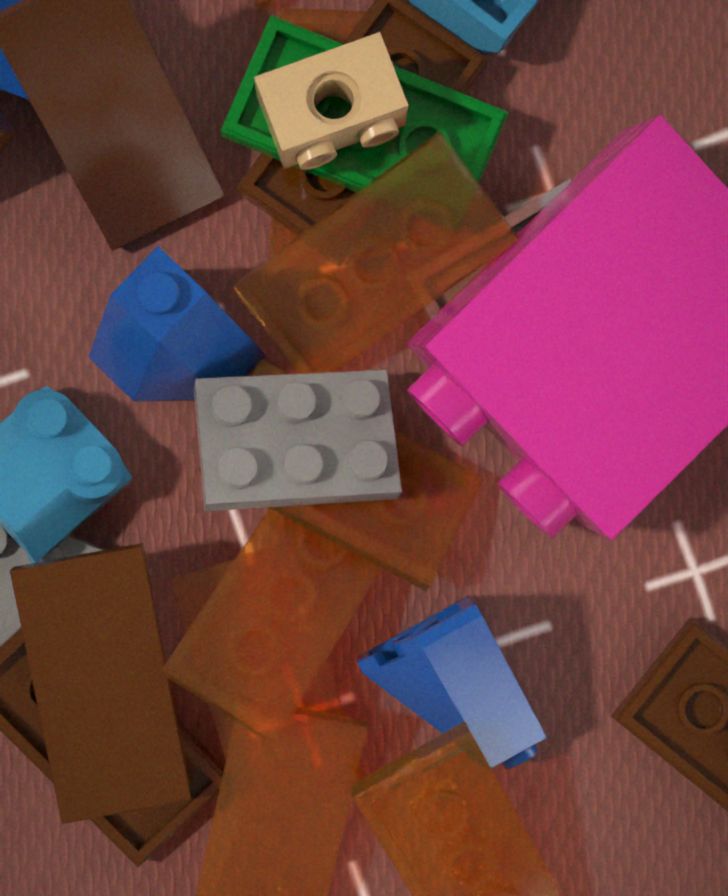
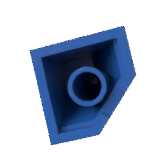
(167, 333)
(456, 673)

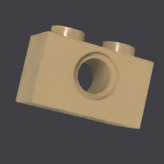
(355, 72)

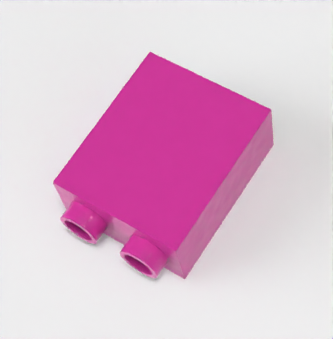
(595, 337)

